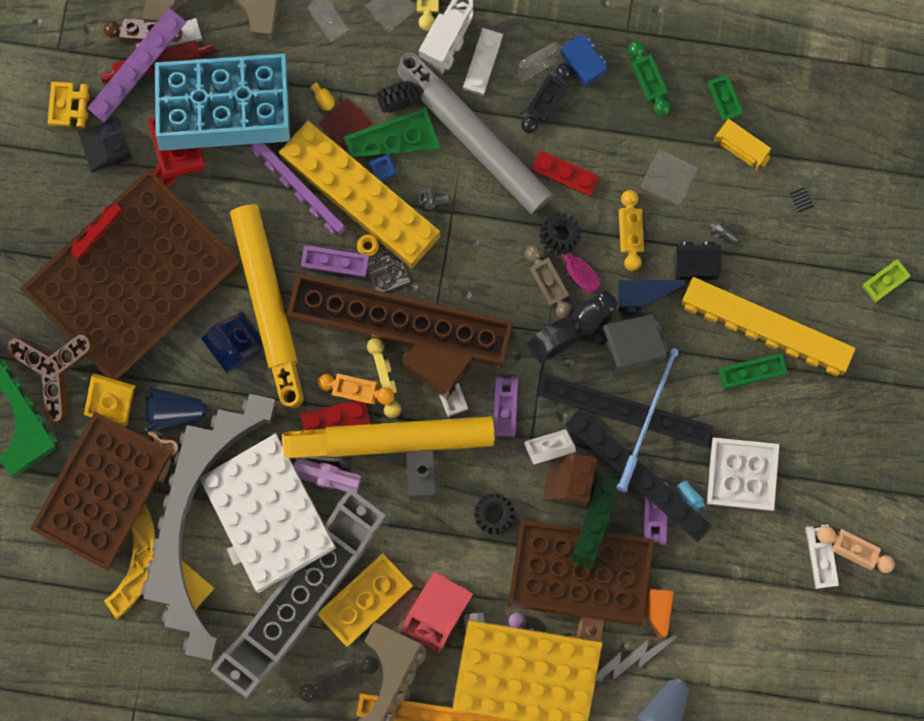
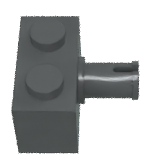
(421, 474)

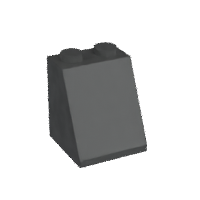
(634, 343)

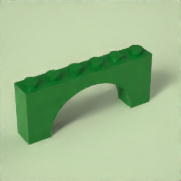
(30, 439)

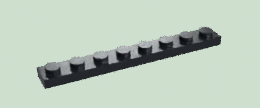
(624, 410)
(641, 478)

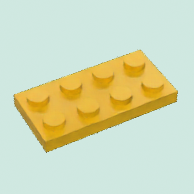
(365, 600)

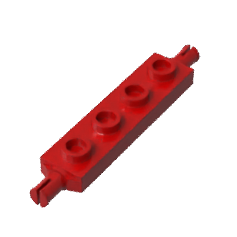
(183, 52)

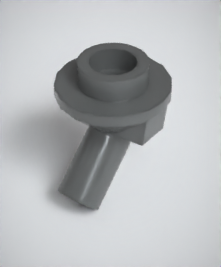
(428, 199)
(719, 228)

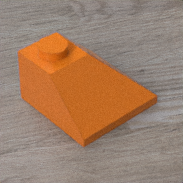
(658, 611)

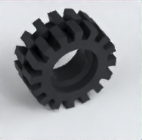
(397, 96)
(565, 224)
(494, 527)

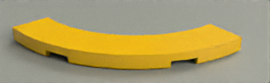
(131, 587)

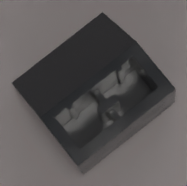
(697, 261)

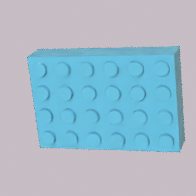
(222, 102)

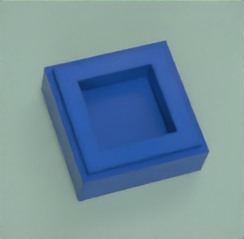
(382, 168)

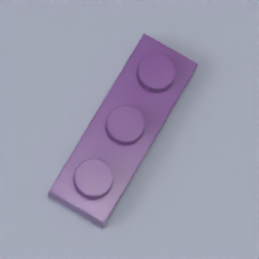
(335, 261)

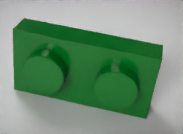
(724, 98)

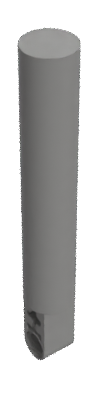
(475, 134)

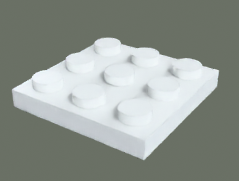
(742, 474)

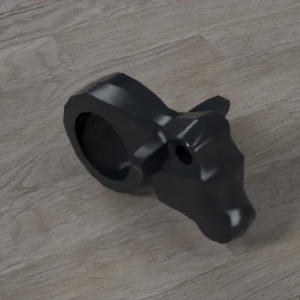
(586, 320)

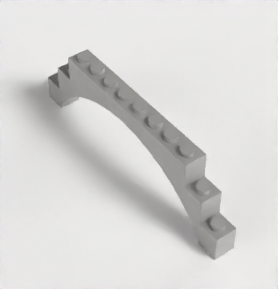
(197, 455)

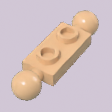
(856, 549)

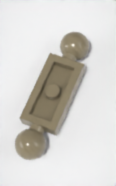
(548, 282)

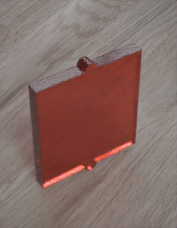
(345, 121)

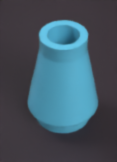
(690, 496)

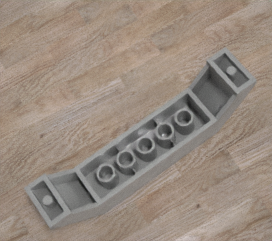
(299, 598)

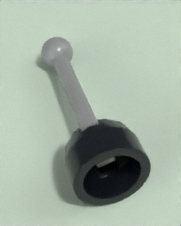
(342, 462)

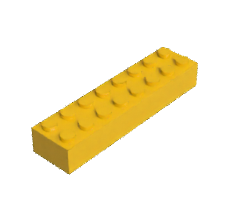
(359, 194)

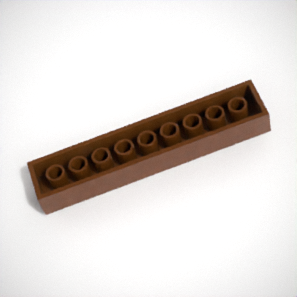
(398, 319)

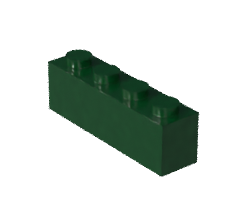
(596, 522)

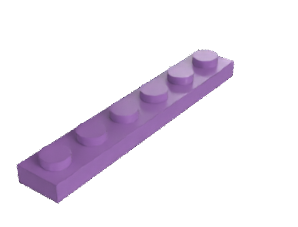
(137, 65)
(302, 193)

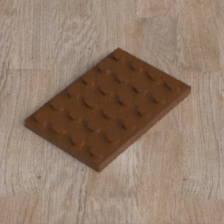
(101, 491)
(550, 582)

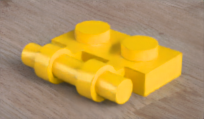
(61, 104)

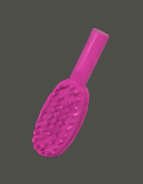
(582, 273)

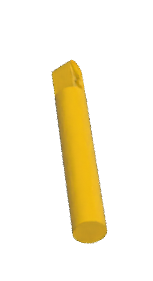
(267, 301)
(390, 438)

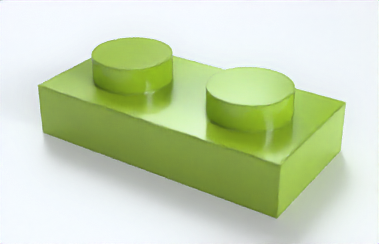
(886, 281)

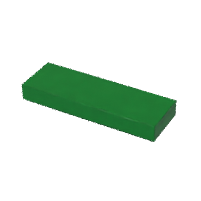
(753, 371)

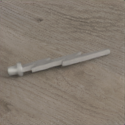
(640, 653)

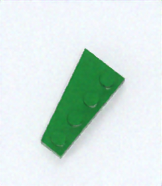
(400, 135)

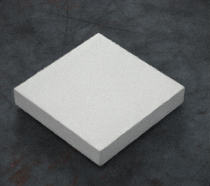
(550, 446)

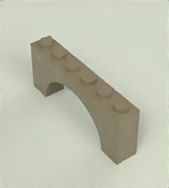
(259, 12)
(399, 661)

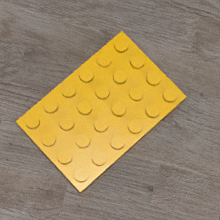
(526, 674)

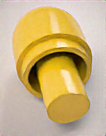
(323, 97)

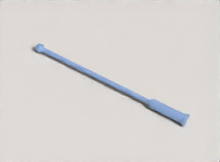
(631, 463)

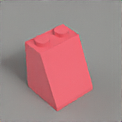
(436, 612)

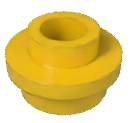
(367, 239)

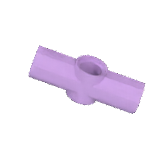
(327, 476)

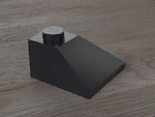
(105, 145)

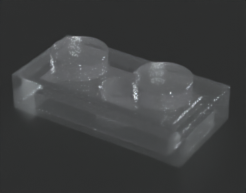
(328, 20)

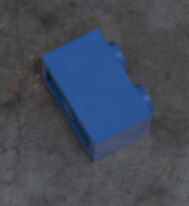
(583, 59)

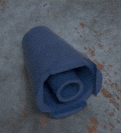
(172, 409)

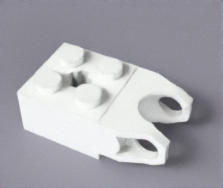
(446, 36)

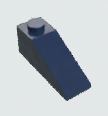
(640, 294)

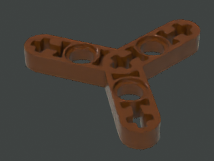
(60, 366)

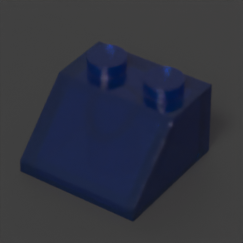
(233, 342)

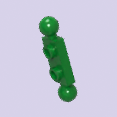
(649, 78)

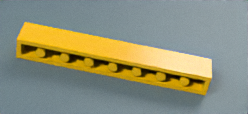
(767, 326)

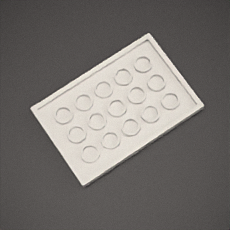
(267, 513)

